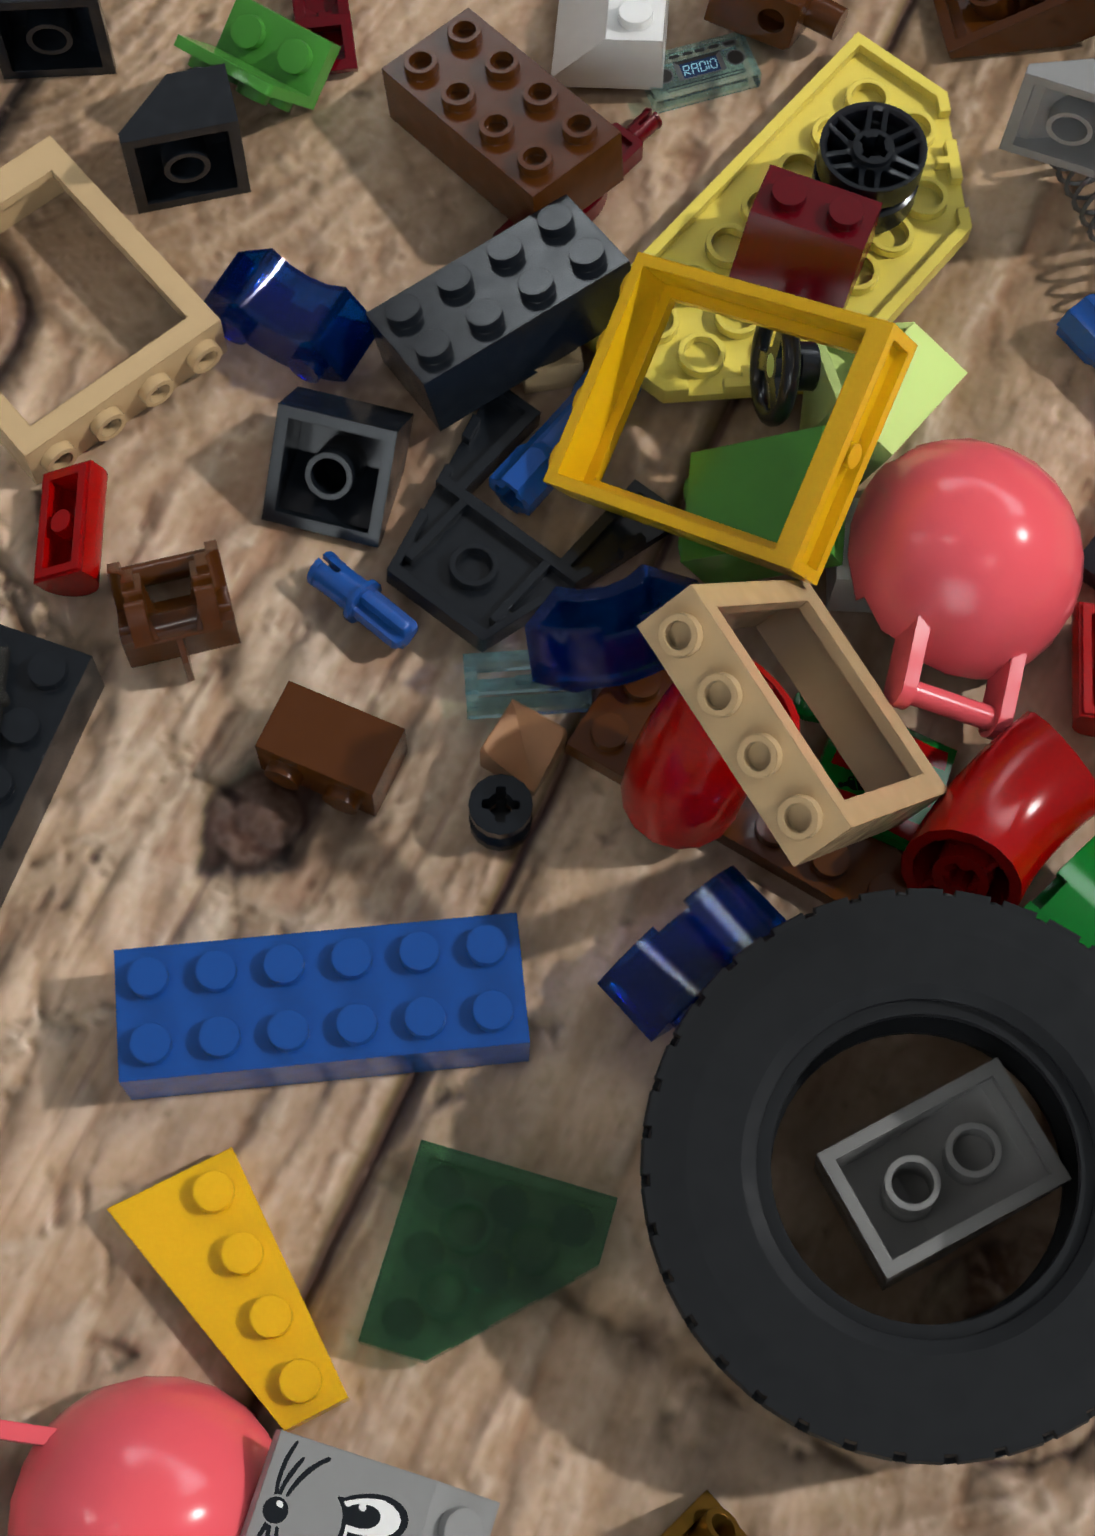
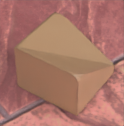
(523, 746)

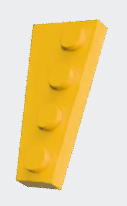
(230, 1275)

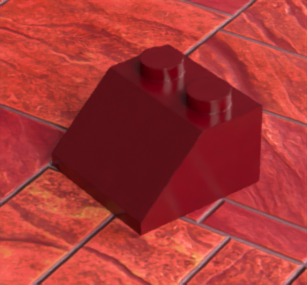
(806, 238)

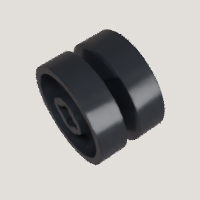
(874, 154)

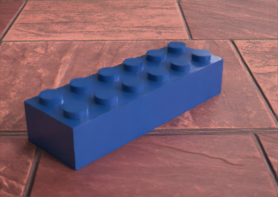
(320, 1006)

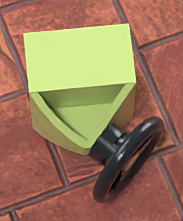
(821, 373)

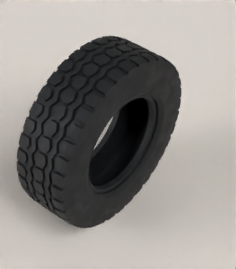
(710, 1207)

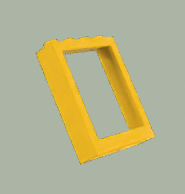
(841, 455)

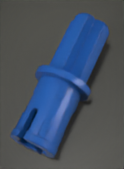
(362, 601)

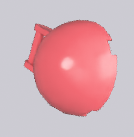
(967, 569)
(139, 1463)

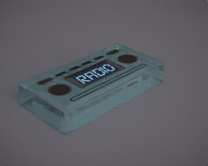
(705, 72)

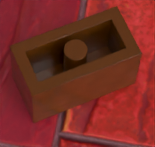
(331, 750)

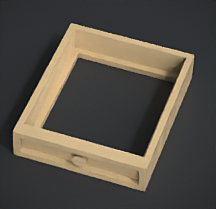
(140, 380)
(755, 732)

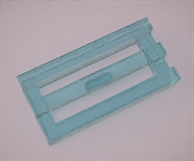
(495, 706)

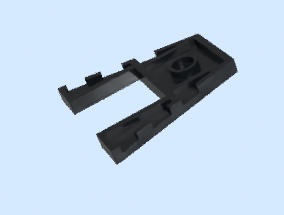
(479, 567)

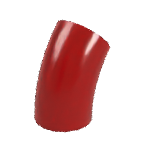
(676, 779)
(1002, 815)

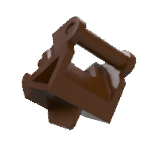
(175, 625)

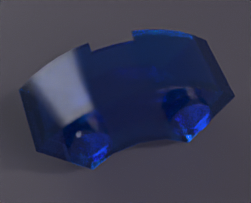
(290, 316)
(593, 635)
(671, 967)

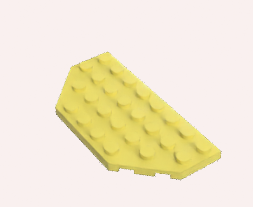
(709, 354)

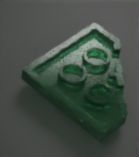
(477, 1249)

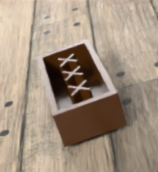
(501, 120)

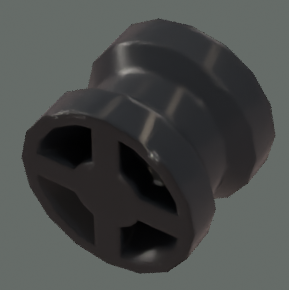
(500, 827)

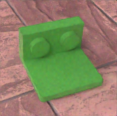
(267, 56)

